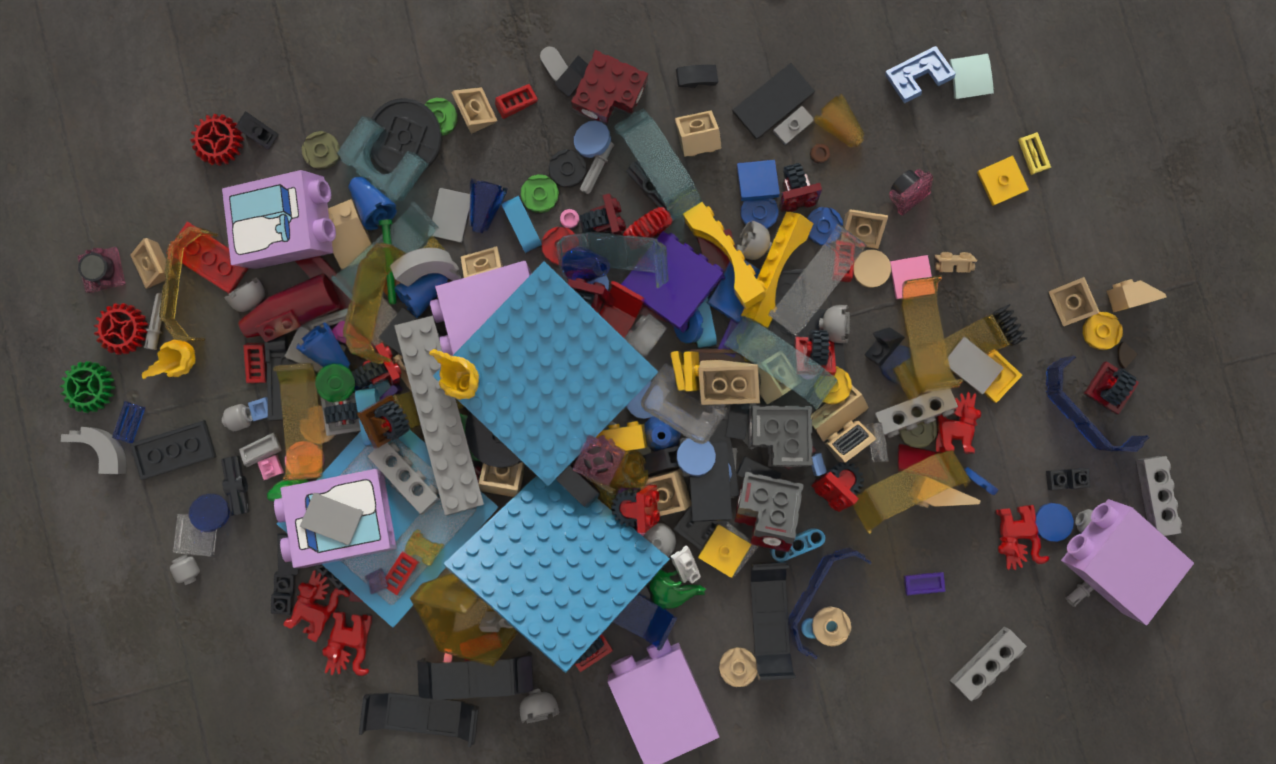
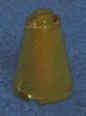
(840, 121)
(630, 471)

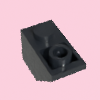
(661, 460)

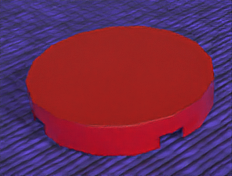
(549, 242)

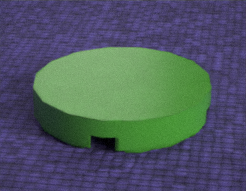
(444, 112)
(539, 193)

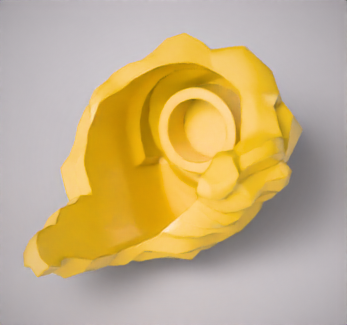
(174, 359)
(457, 375)

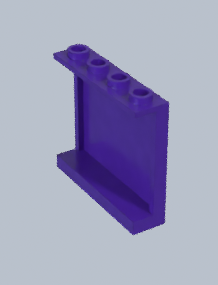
(688, 284)

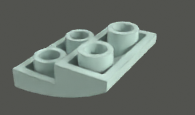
(972, 76)

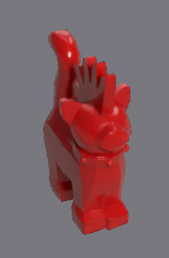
(958, 430)
(1020, 529)
(312, 612)
(347, 636)

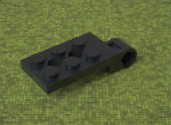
(274, 354)

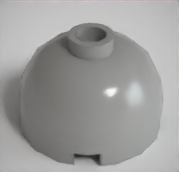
(755, 241)
(246, 296)
(836, 323)
(662, 538)
(538, 706)

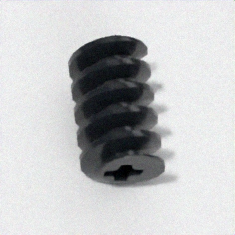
(1007, 325)

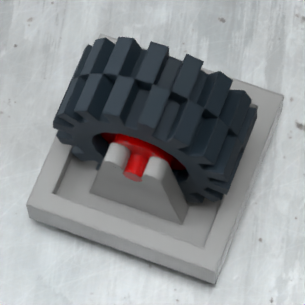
(340, 416)

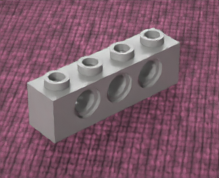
(942, 397)
(380, 458)
(1150, 488)
(977, 664)

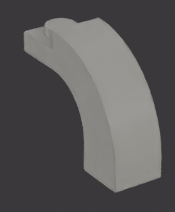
(422, 262)
(109, 450)

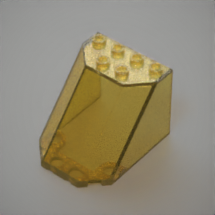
(453, 620)

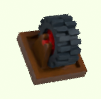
(384, 421)

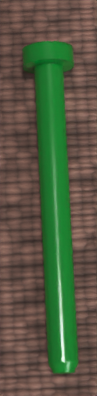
(390, 277)

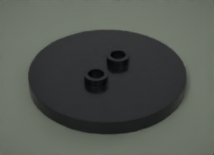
(406, 127)
(487, 446)

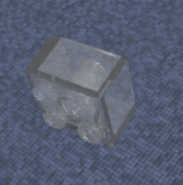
(646, 335)

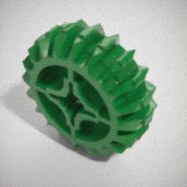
(76, 396)

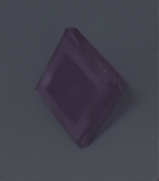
(376, 581)

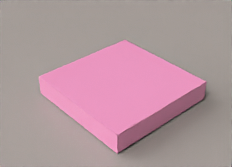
(908, 269)

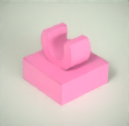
(270, 467)

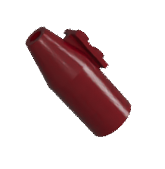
(291, 308)

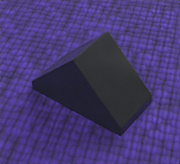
(572, 76)

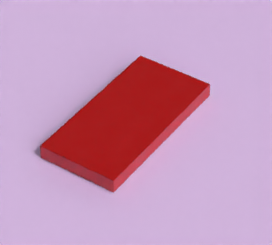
(212, 261)

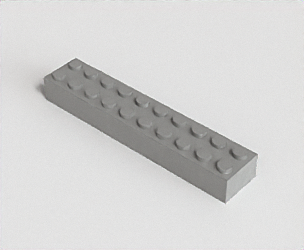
(438, 418)

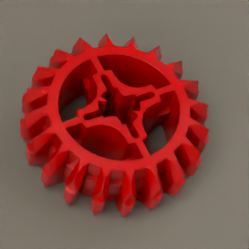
(214, 126)
(650, 224)
(112, 318)

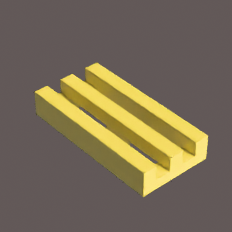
(1022, 142)

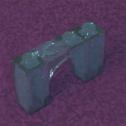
(357, 152)

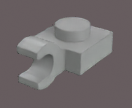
(493, 622)

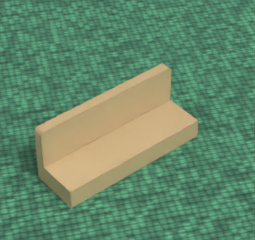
(832, 417)

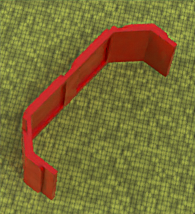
(624, 309)

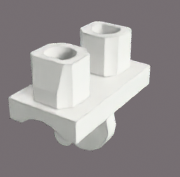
(685, 565)

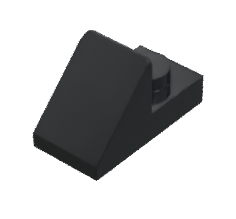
(256, 130)
(885, 344)

